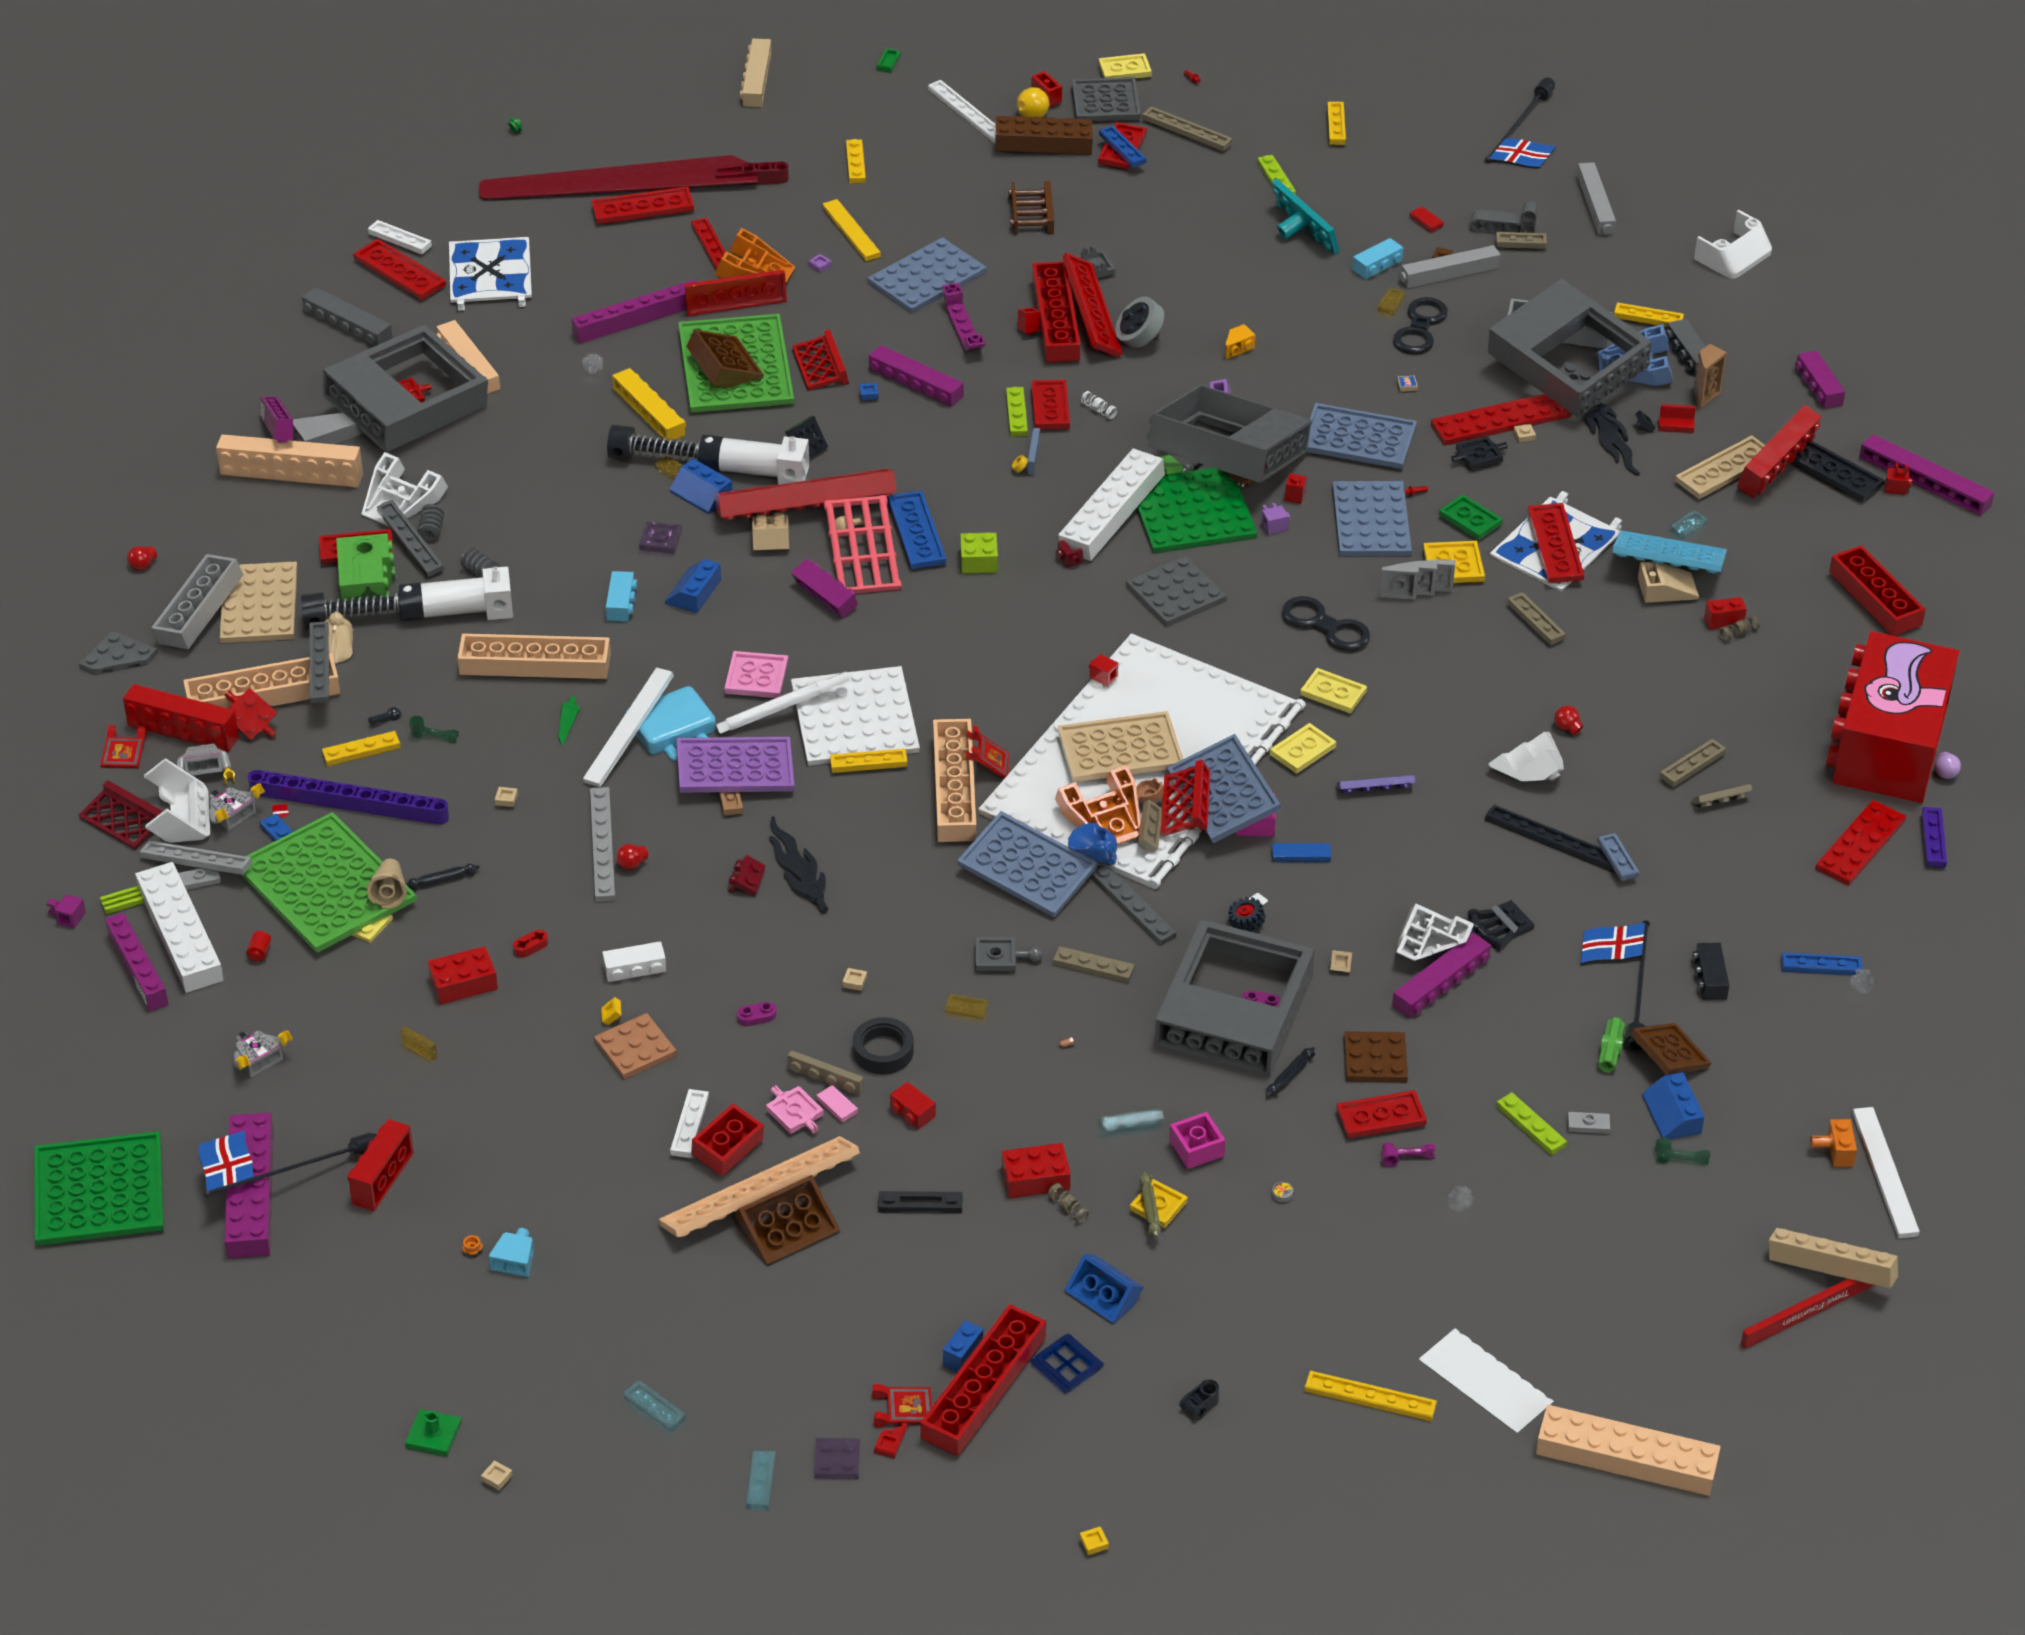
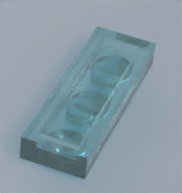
(1131, 1119)
(654, 1406)
(761, 1480)

